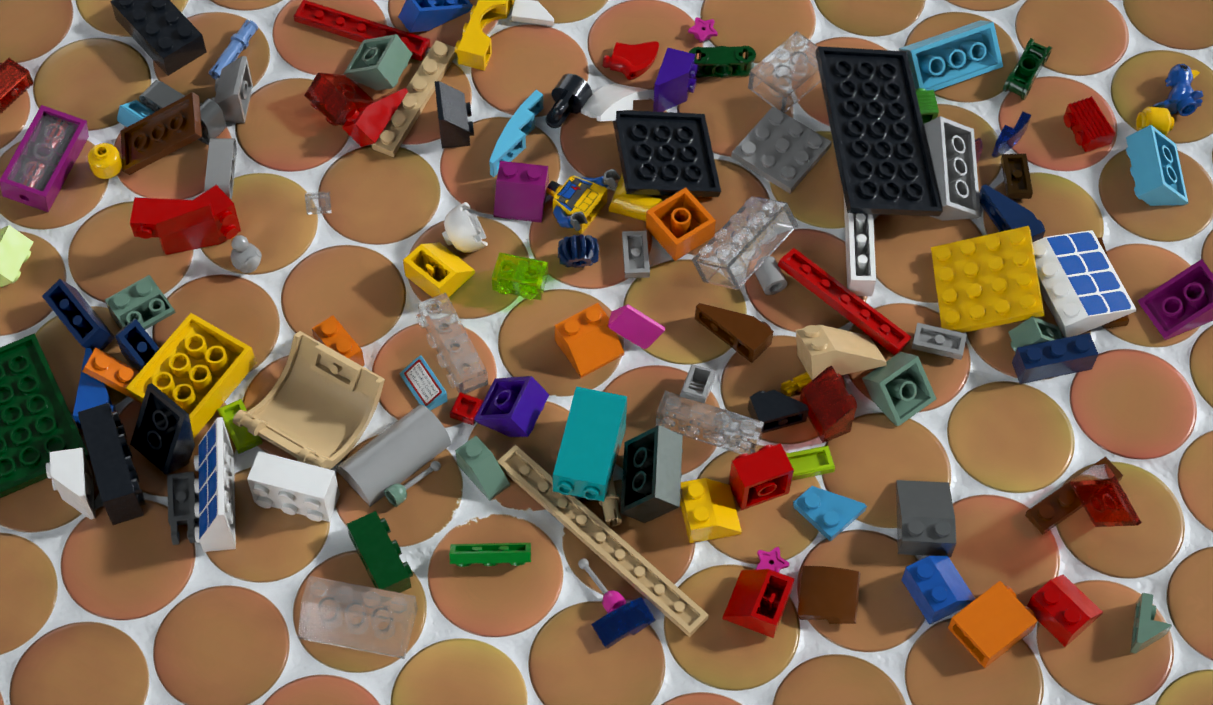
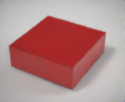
(465, 408)

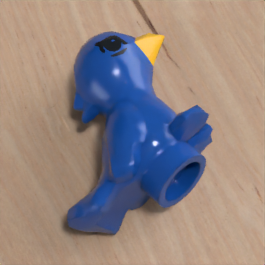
(1182, 96)

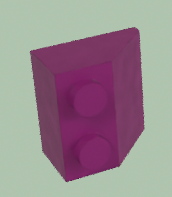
(521, 191)

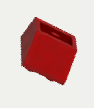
(759, 600)

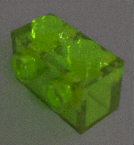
(519, 276)

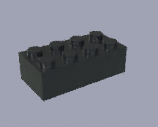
(160, 31)
(112, 463)

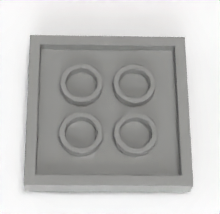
(781, 149)

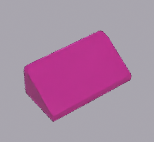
(635, 326)

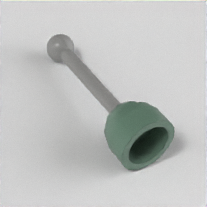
(397, 493)

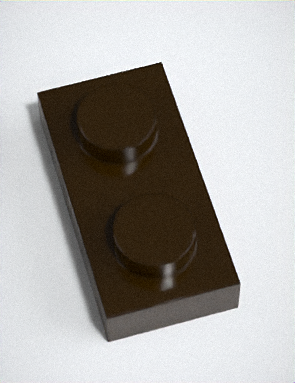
(1016, 176)

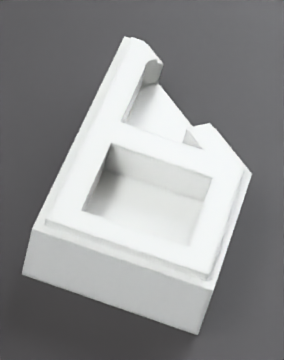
(531, 12)

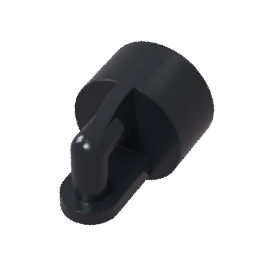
(569, 97)

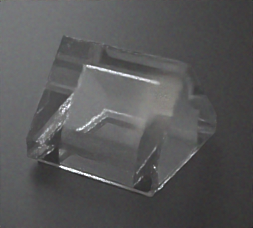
(318, 202)

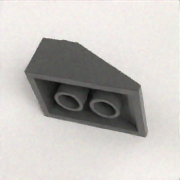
(925, 518)

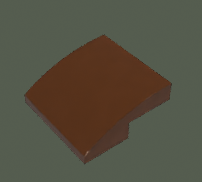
(829, 594)

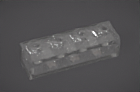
(452, 344)
(709, 424)

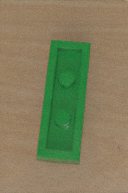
(490, 554)

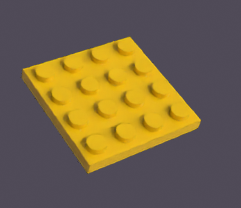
(987, 281)

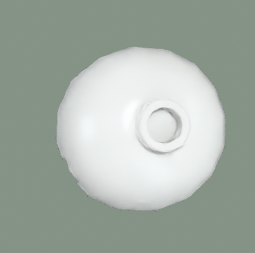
(463, 230)

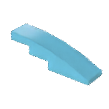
(513, 137)

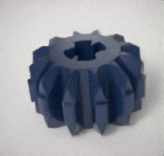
(578, 251)

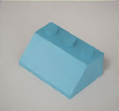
(1156, 168)

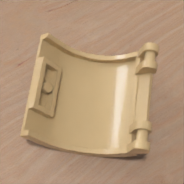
(316, 404)

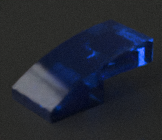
(1010, 136)
(623, 621)

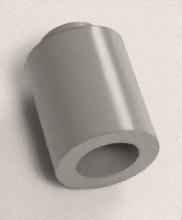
(770, 277)

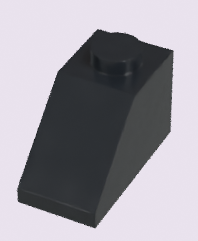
(776, 410)

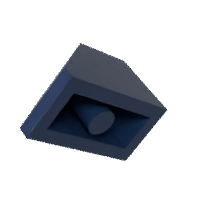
(136, 344)

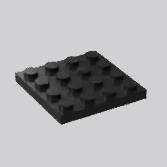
(666, 153)

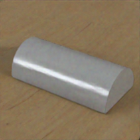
(395, 454)

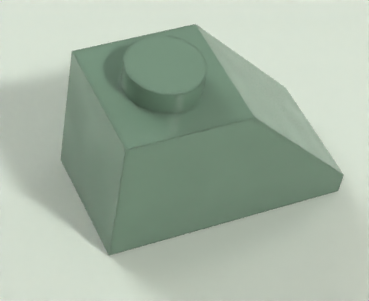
(1033, 332)
(481, 467)

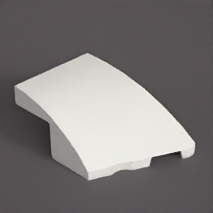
(612, 98)

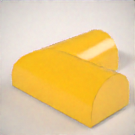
(631, 205)

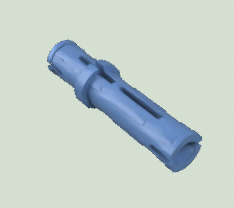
(238, 43)

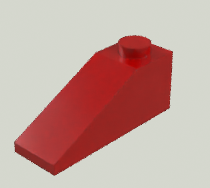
(368, 121)
(166, 216)

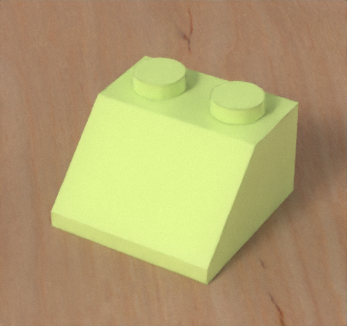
(13, 253)

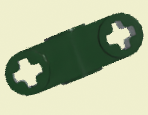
(724, 61)
(1027, 69)

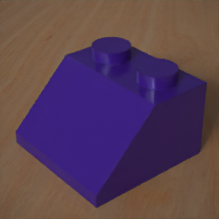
(674, 79)
(512, 406)

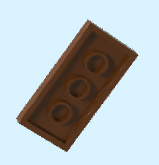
(161, 133)

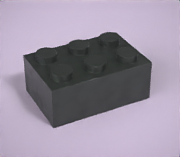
(651, 474)

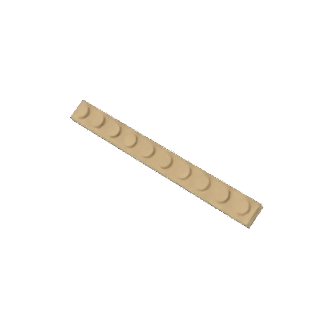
(604, 542)

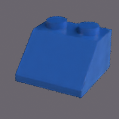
(936, 587)

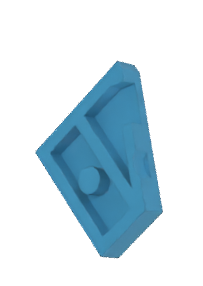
(828, 511)

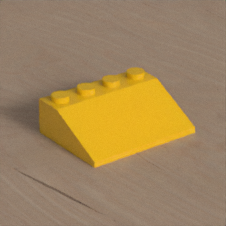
(196, 369)

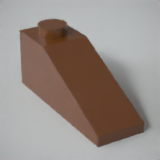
(738, 330)

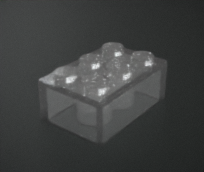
(786, 73)

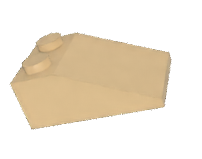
(844, 350)

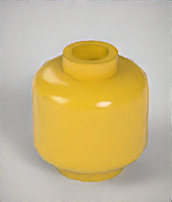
(1157, 117)
(104, 160)

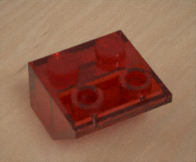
(829, 405)

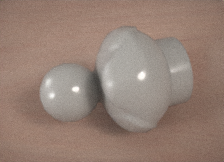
(244, 255)

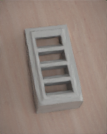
(698, 383)

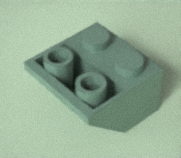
(140, 302)

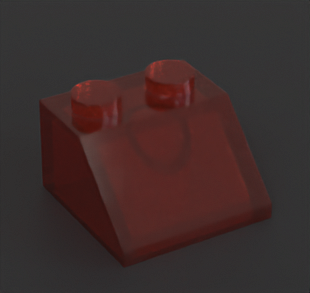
(335, 96)

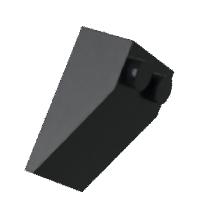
(163, 432)

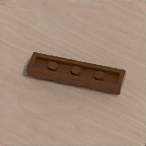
(1060, 504)

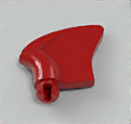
(632, 59)

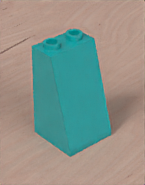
(590, 444)

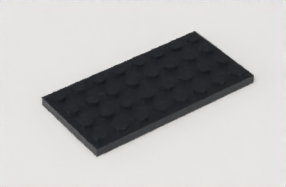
(878, 132)

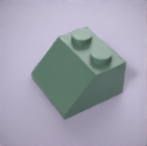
(379, 62)
(900, 387)

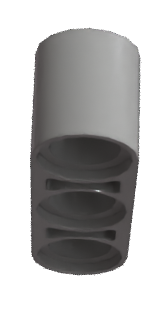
(221, 164)

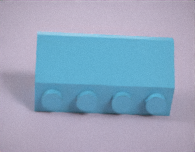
(954, 56)

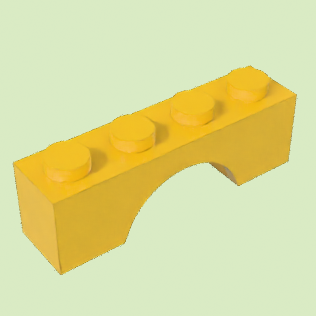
(475, 46)

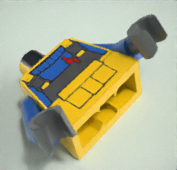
(580, 199)

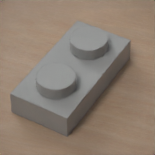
(635, 254)
(939, 341)

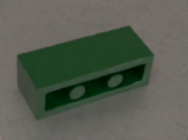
(379, 553)

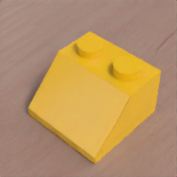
(708, 510)

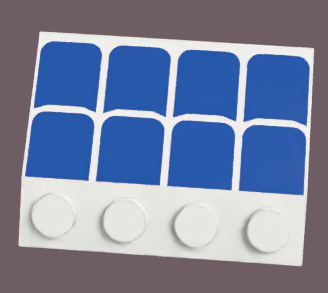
(1079, 282)
(215, 490)

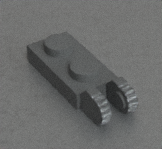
(181, 504)

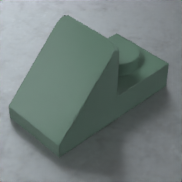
(1145, 628)

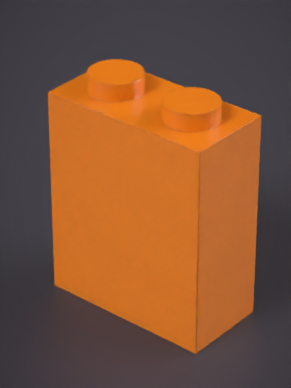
(992, 623)

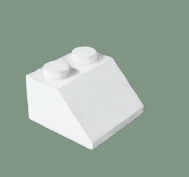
(73, 479)

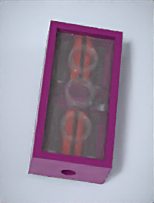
(44, 158)

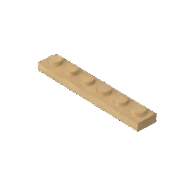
(419, 93)

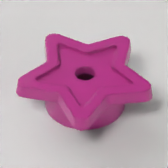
(703, 35)
(774, 555)

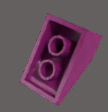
(1181, 301)

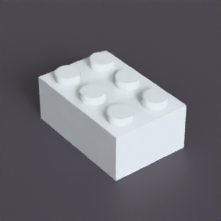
(293, 487)

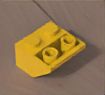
(436, 269)

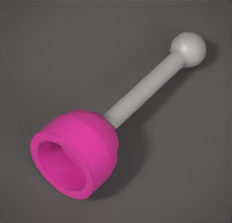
(611, 599)

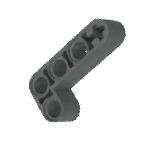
(161, 95)

